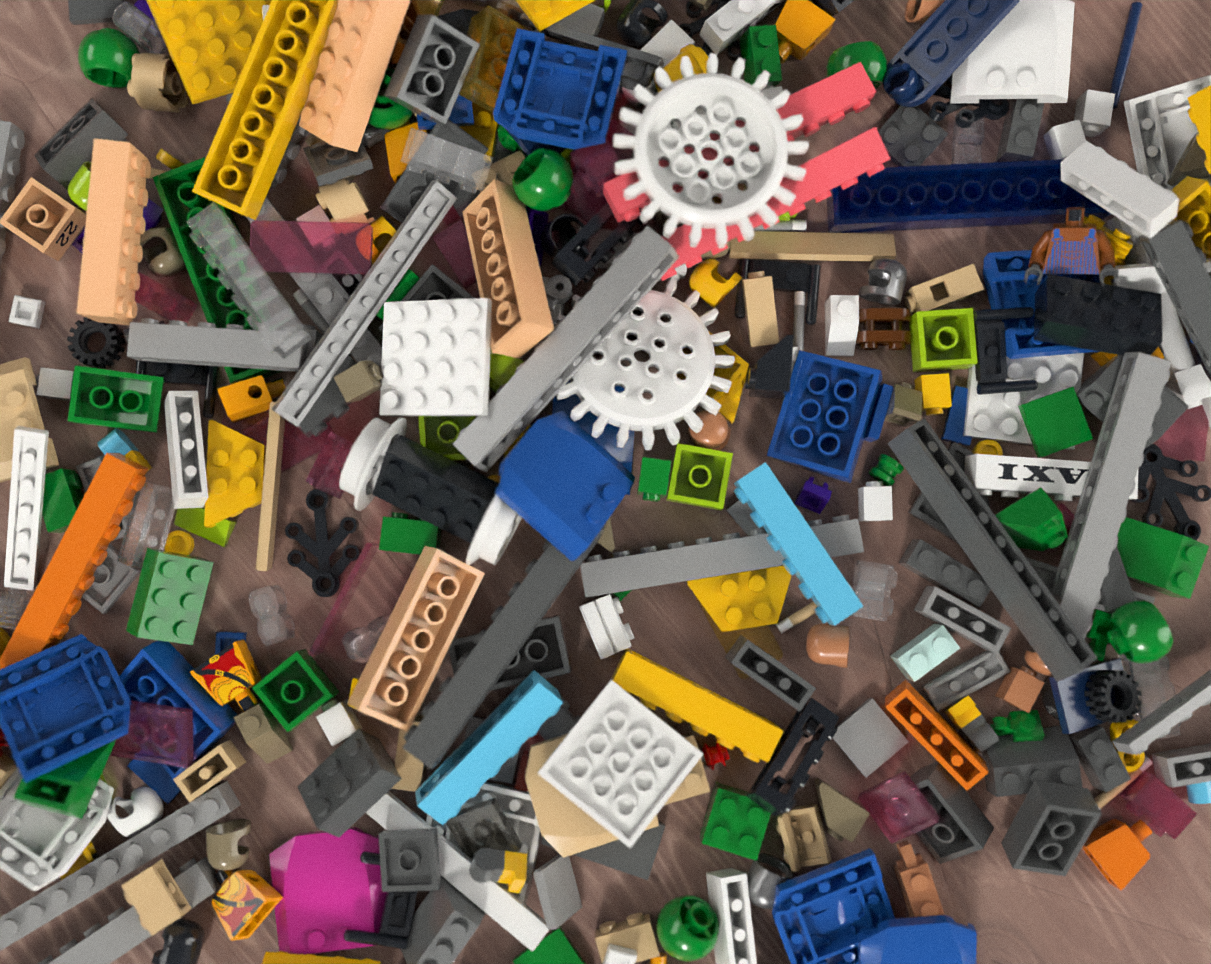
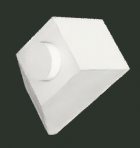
(841, 324)

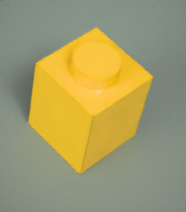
(935, 393)

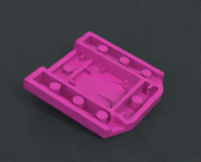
(325, 890)

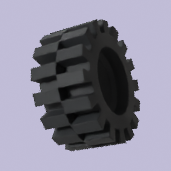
(107, 354)
(1125, 692)

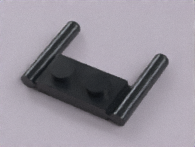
(785, 277)
(991, 351)
(185, 374)
(395, 917)

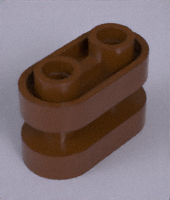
(895, 338)

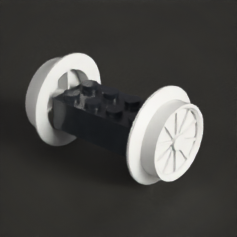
(428, 487)

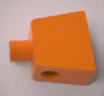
(1118, 850)

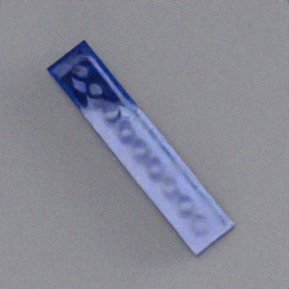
(956, 197)

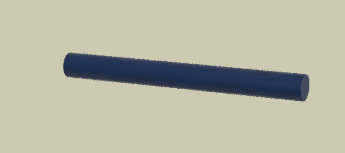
(1125, 51)

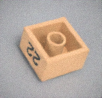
(44, 219)

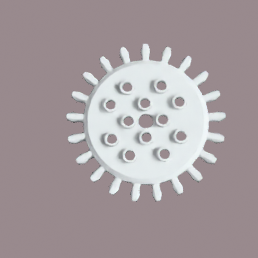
(724, 101)
(671, 397)

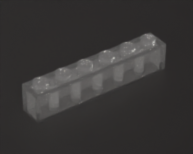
(248, 280)

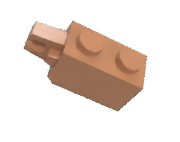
(916, 883)

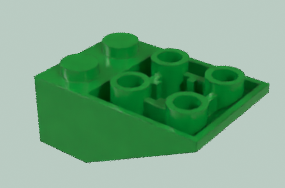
(67, 787)

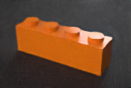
(936, 735)

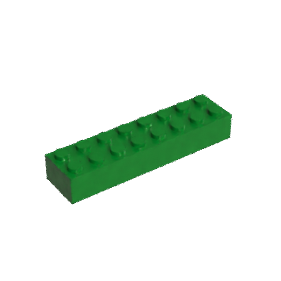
(215, 299)

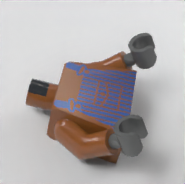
(1073, 249)

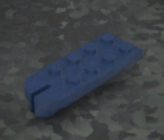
(941, 47)

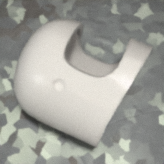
(144, 810)

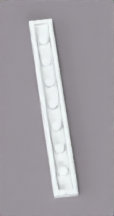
(454, 867)

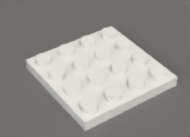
(436, 358)
(998, 414)
(620, 763)

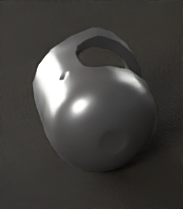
(885, 282)
(763, 882)

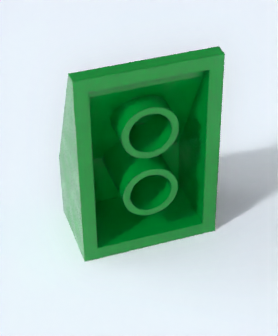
(115, 399)
(1160, 558)

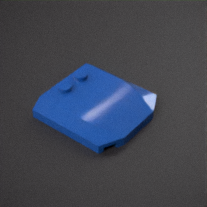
(559, 91)
(1006, 289)
(563, 483)
(61, 705)
(829, 908)
(919, 941)

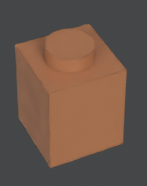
(1020, 688)

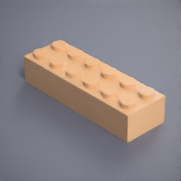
(352, 70)
(113, 233)
(507, 269)
(416, 638)

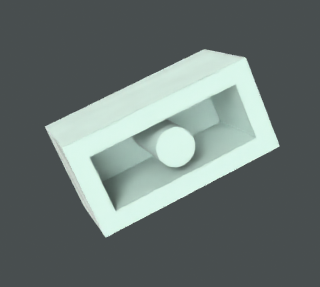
(925, 652)

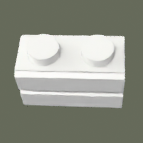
(606, 625)

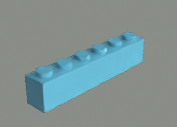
(798, 545)
(488, 748)

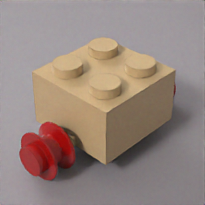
(696, 781)

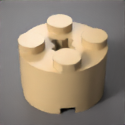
(156, 83)
(344, 202)

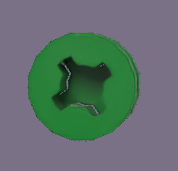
(886, 470)

